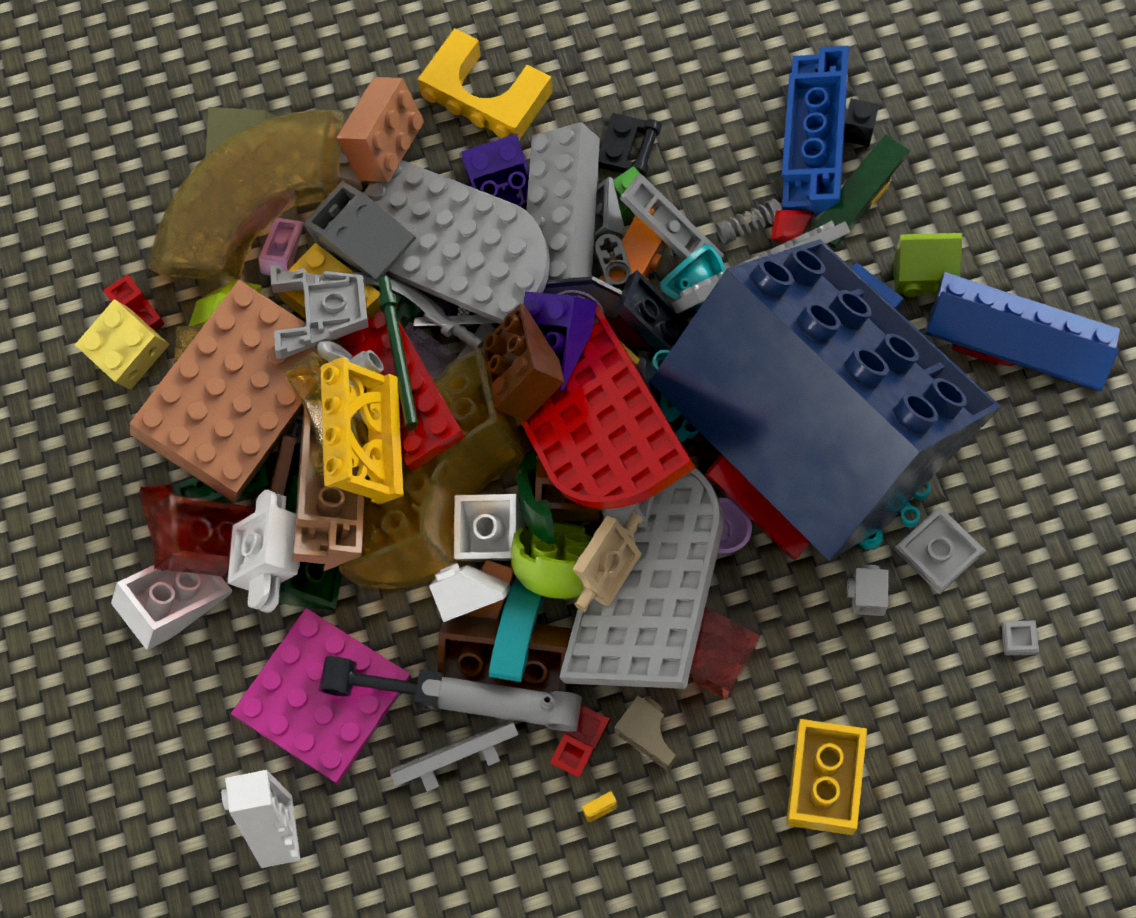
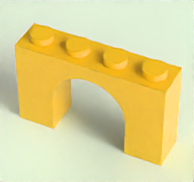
(502, 114)

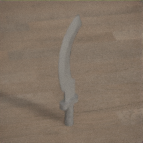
(432, 311)

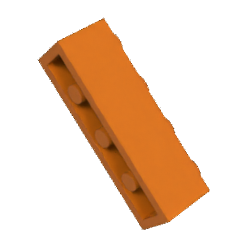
(642, 250)

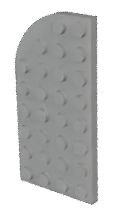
(466, 242)
(658, 612)

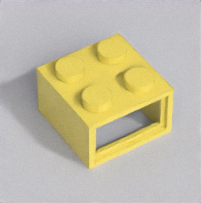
(122, 344)

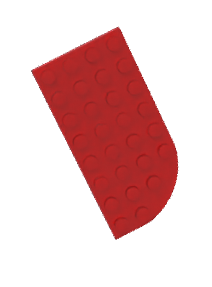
(605, 432)

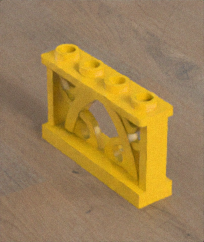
(380, 412)

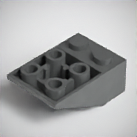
(358, 231)

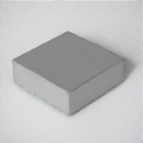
(1020, 637)

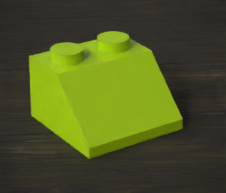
(923, 260)

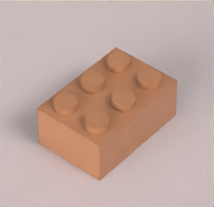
(380, 129)

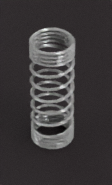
(727, 233)

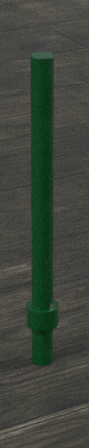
(389, 306)

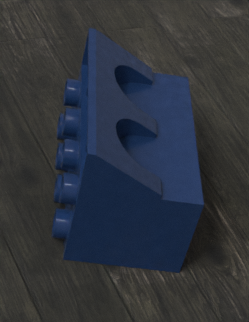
(820, 393)

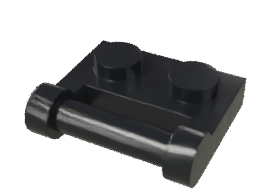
(619, 142)

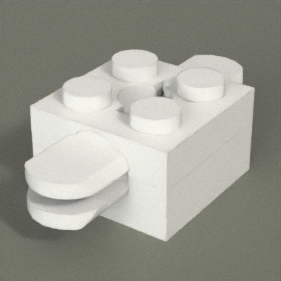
(263, 551)

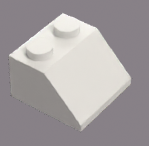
(486, 526)
(465, 590)

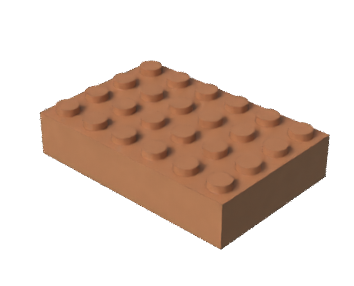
(225, 395)

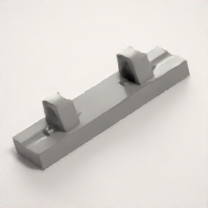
(666, 218)
(425, 765)

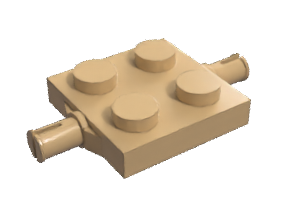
(607, 561)

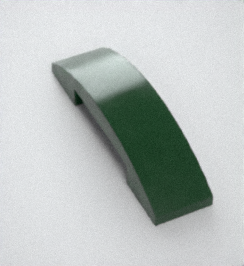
(535, 513)

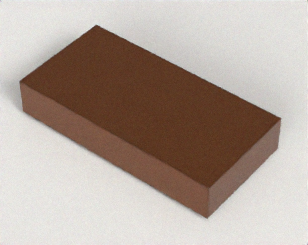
(282, 465)

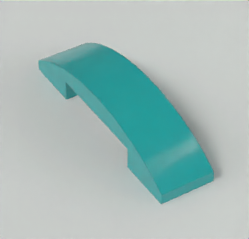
(515, 633)

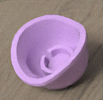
(736, 528)

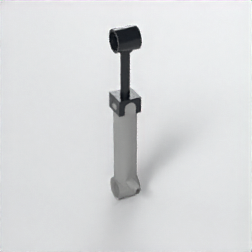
(434, 692)

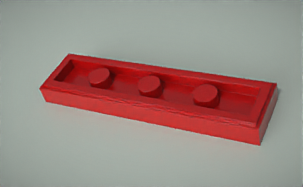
(757, 507)

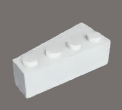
(264, 816)

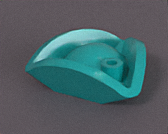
(695, 268)

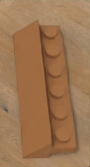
(326, 517)

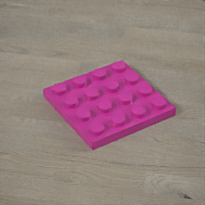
(299, 718)

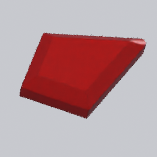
(789, 224)

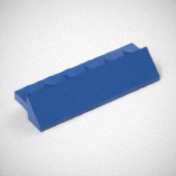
(815, 130)
(1023, 331)

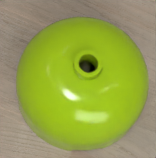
(550, 567)

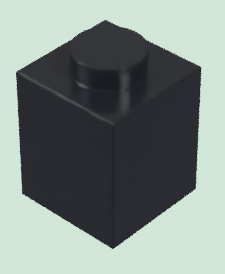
(860, 122)

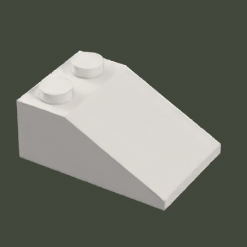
(165, 602)

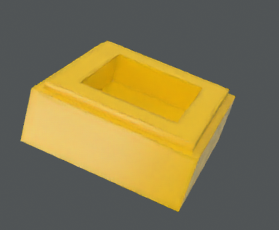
(599, 807)

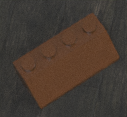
(468, 646)

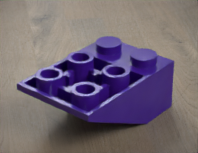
(498, 169)
(565, 325)

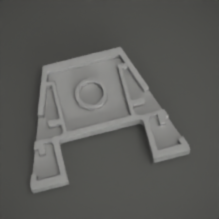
(332, 307)

